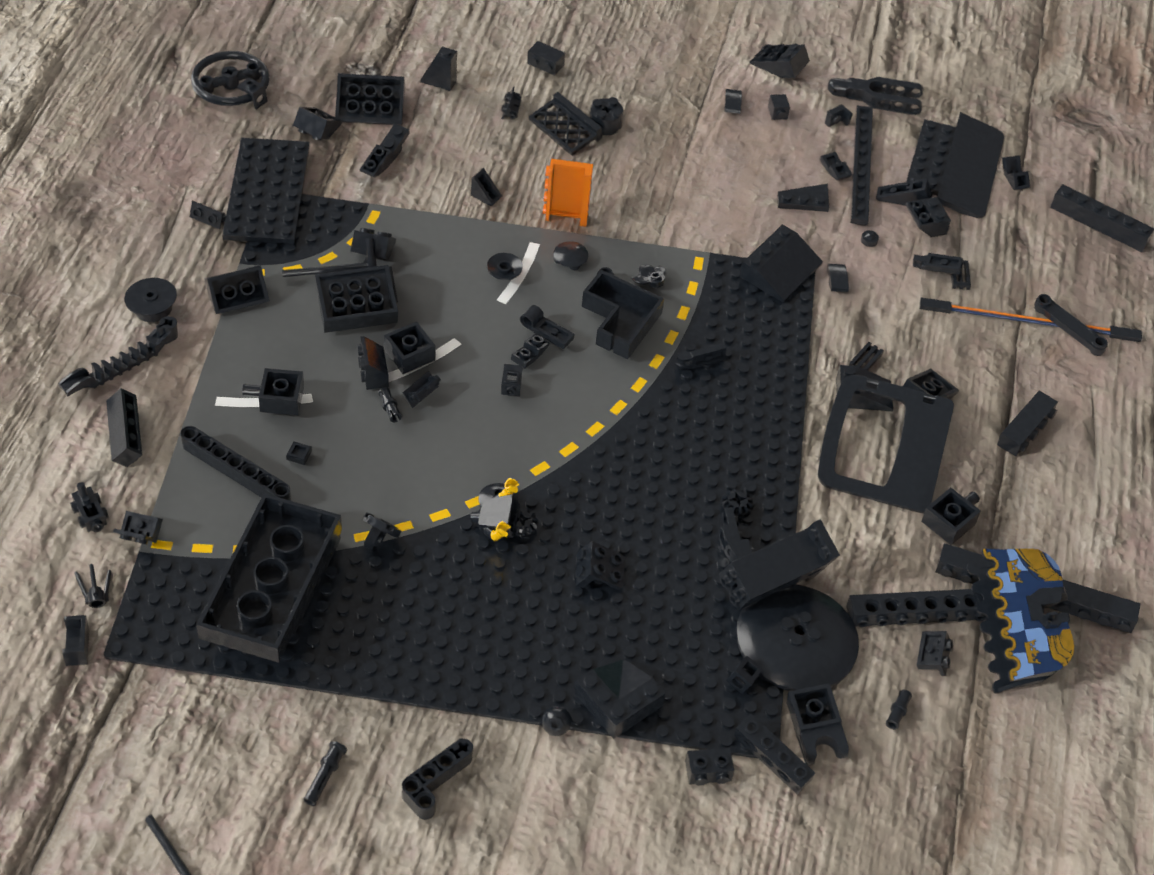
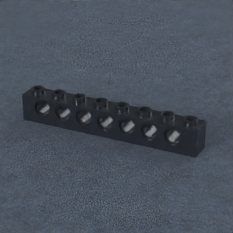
(914, 607)

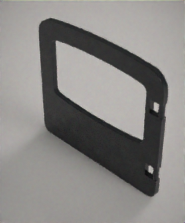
(919, 450)

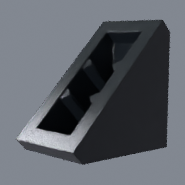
(484, 188)

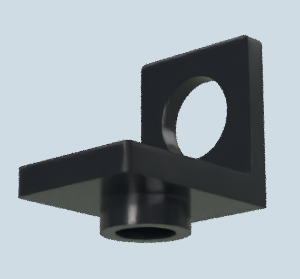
(255, 89)

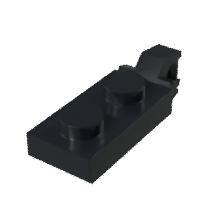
(939, 263)

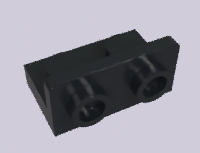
(935, 651)

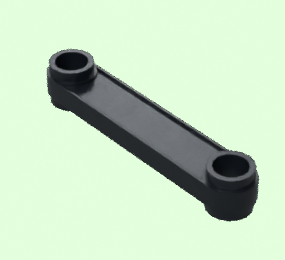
(1070, 324)

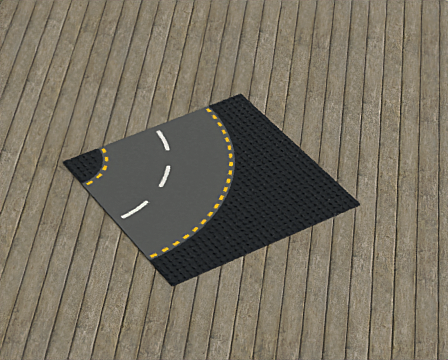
(597, 452)

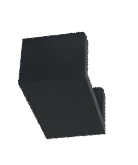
(76, 640)

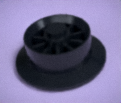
(151, 299)

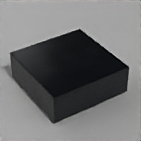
(299, 453)

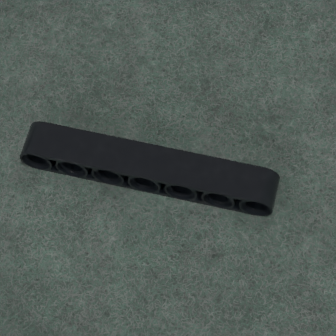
(232, 464)

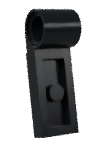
(535, 321)

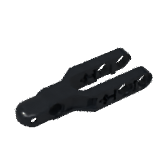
(873, 92)

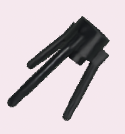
(96, 596)

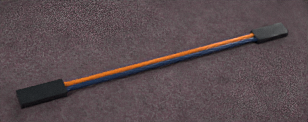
(947, 307)

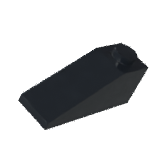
(904, 192)

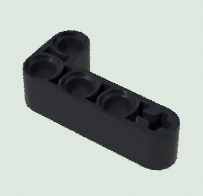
(457, 755)

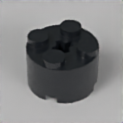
(607, 114)

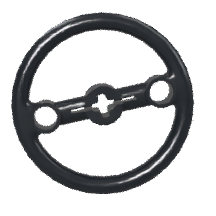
(229, 78)

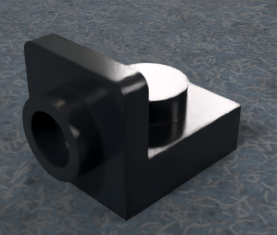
(838, 114)

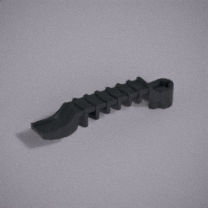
(80, 378)

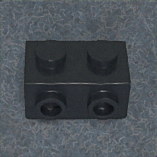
(141, 527)

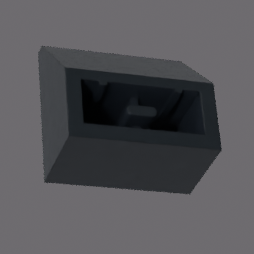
(929, 216)
(382, 242)
(373, 364)

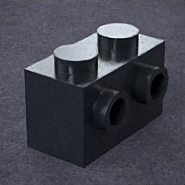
(546, 58)
(709, 766)

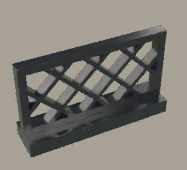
(575, 117)

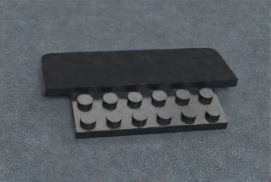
(958, 163)

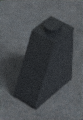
(442, 70)

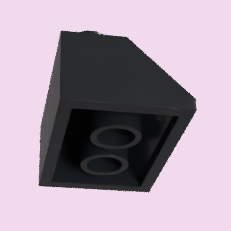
(237, 289)

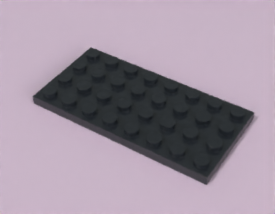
(266, 191)

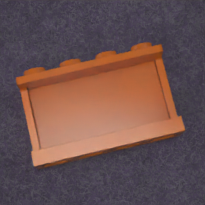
(568, 189)

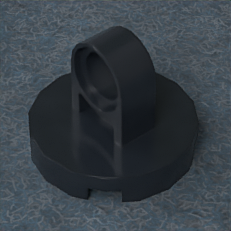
(378, 531)

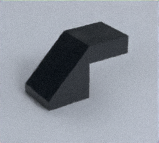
(1013, 172)

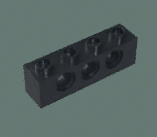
(774, 754)

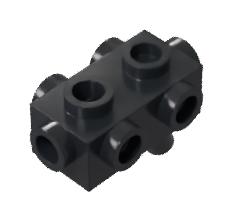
(88, 506)

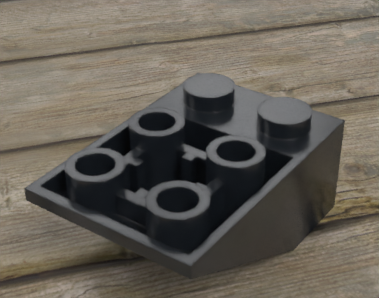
(782, 59)

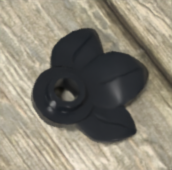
(651, 276)

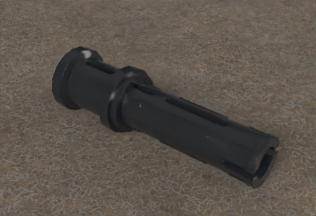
(328, 765)

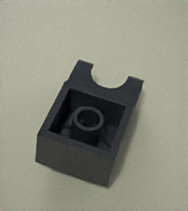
(816, 721)

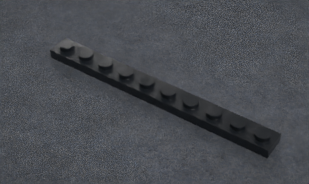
(861, 165)

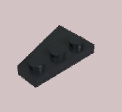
(805, 198)

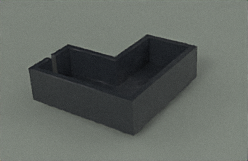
(627, 311)

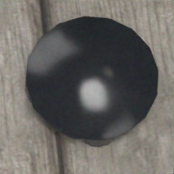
(570, 254)

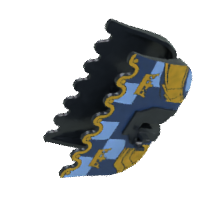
(1014, 601)

